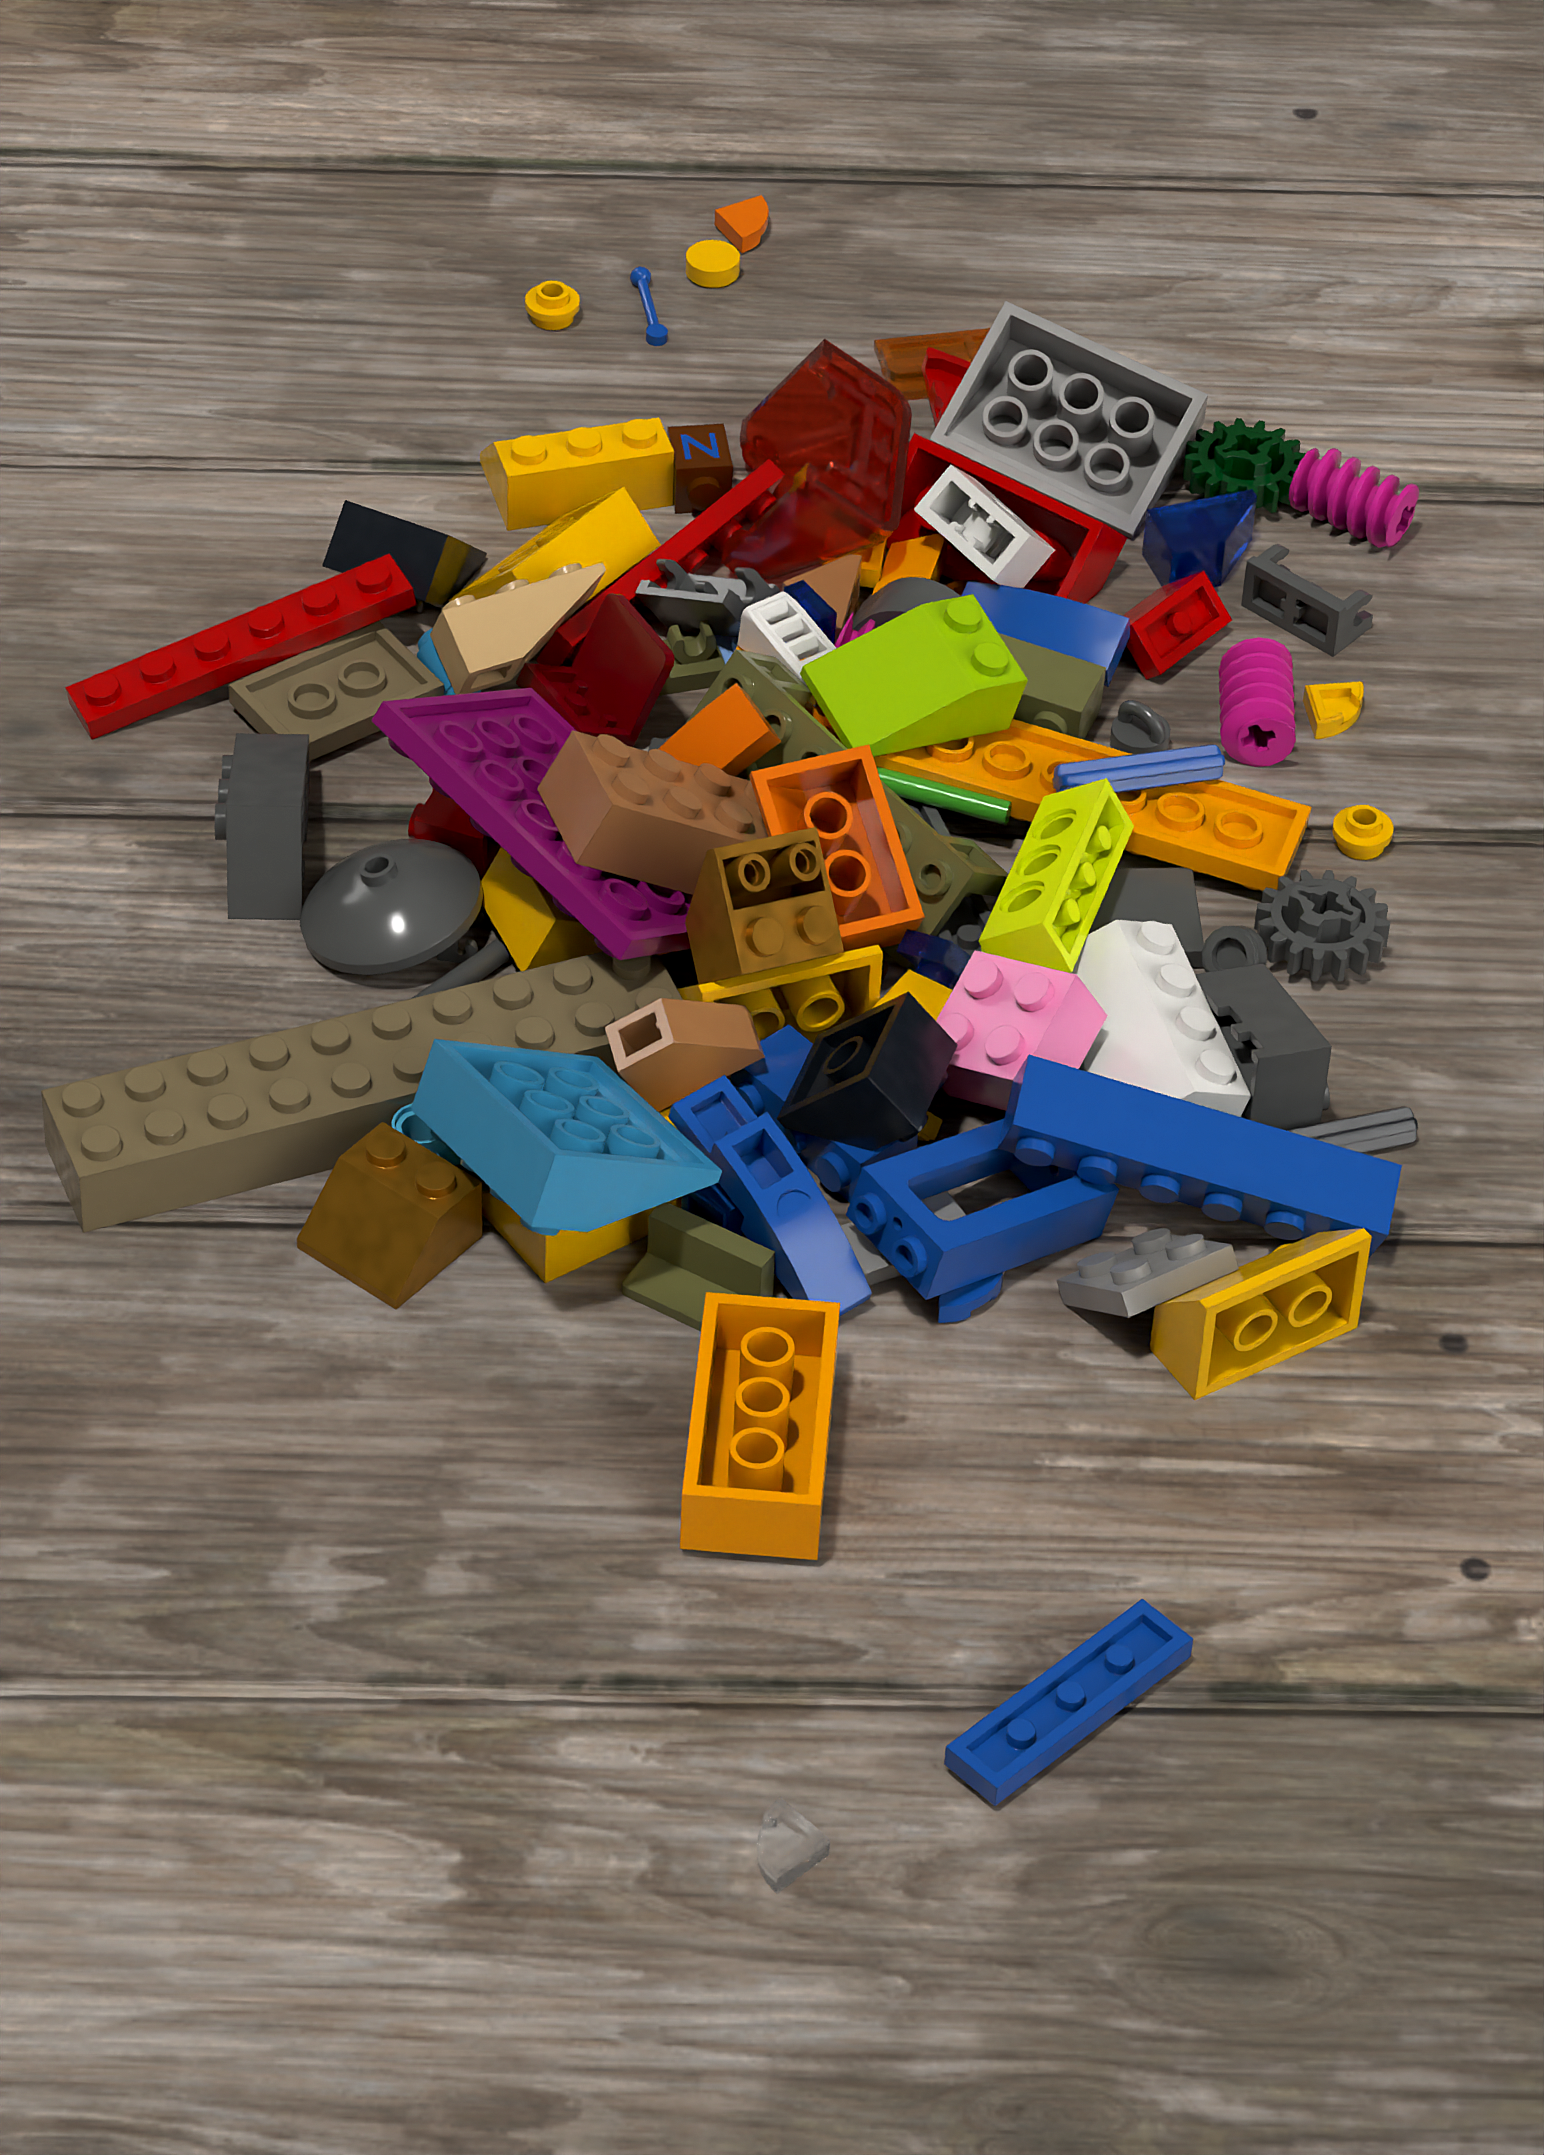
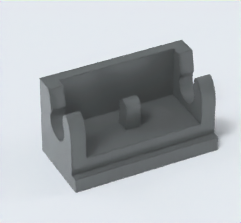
(702, 598)
(1301, 605)

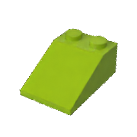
(919, 680)

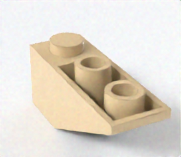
(496, 635)

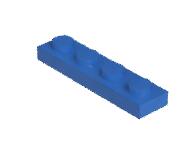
(1068, 1702)

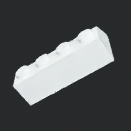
(1157, 1018)

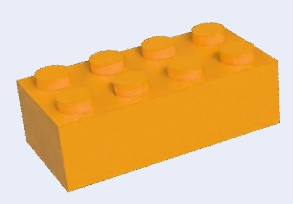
(760, 1426)

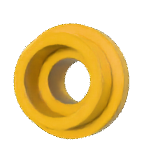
(552, 305)
(1362, 831)

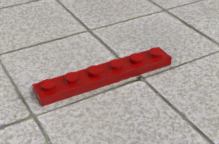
(687, 547)
(240, 646)

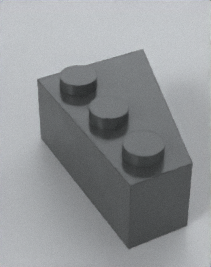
(264, 824)
(1272, 1044)

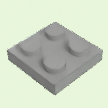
(1146, 1274)

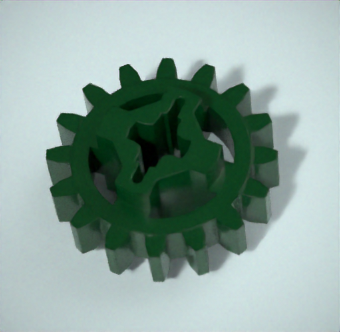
(1242, 460)

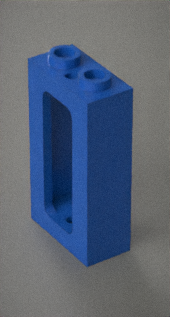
(954, 1253)

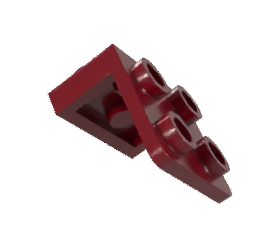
(612, 676)

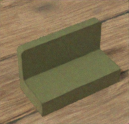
(695, 1258)

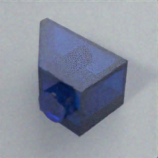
(1199, 536)

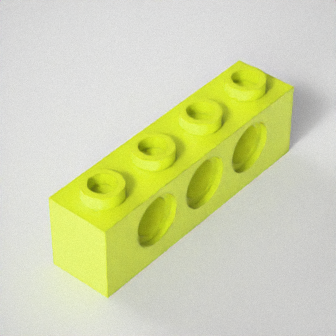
(1059, 877)

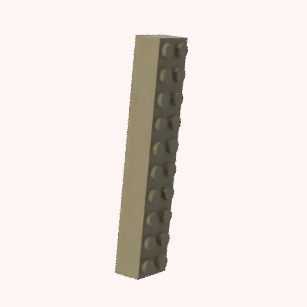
(310, 1092)

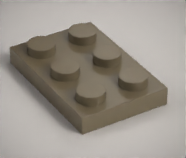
(334, 689)

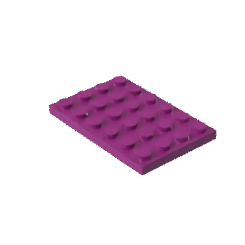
(490, 760)

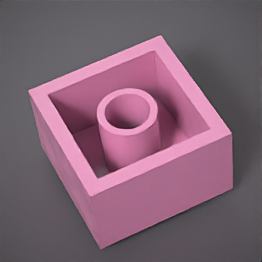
(1010, 1011)

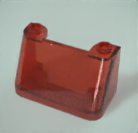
(844, 461)

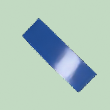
(1055, 623)

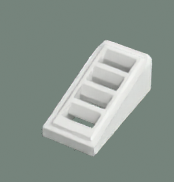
(779, 620)

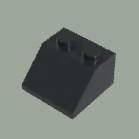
(429, 559)
(871, 1077)

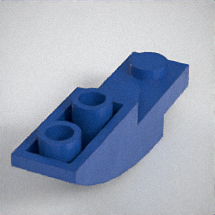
(774, 1195)

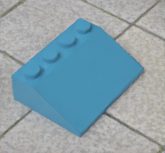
(556, 1135)

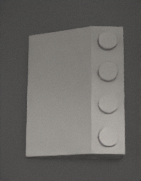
(1071, 419)

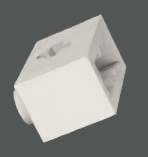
(983, 529)

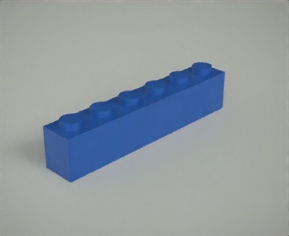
(1194, 1155)

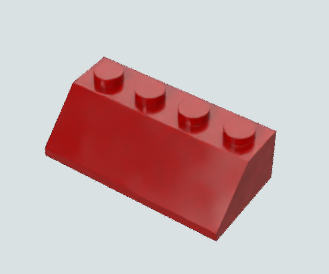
(1082, 544)

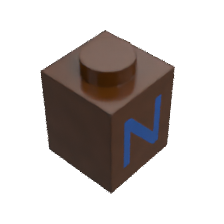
(700, 466)

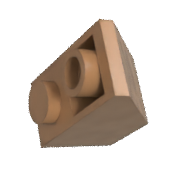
(681, 1047)

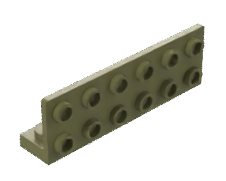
(940, 865)

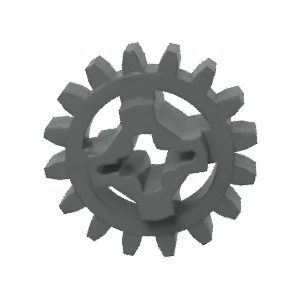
(1322, 925)

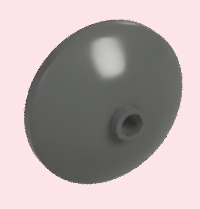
(391, 906)

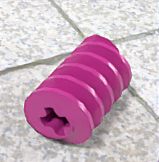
(1351, 499)
(1257, 702)

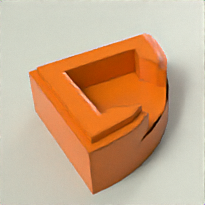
(743, 222)

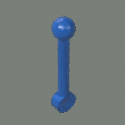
(655, 333)

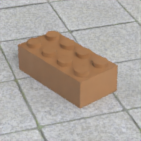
(645, 810)

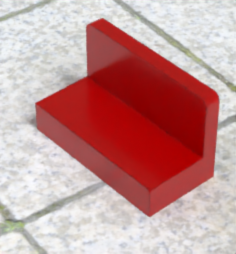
(1174, 623)

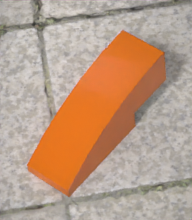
(724, 734)

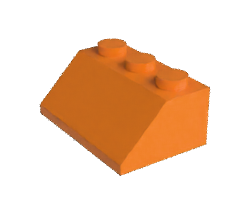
(857, 839)

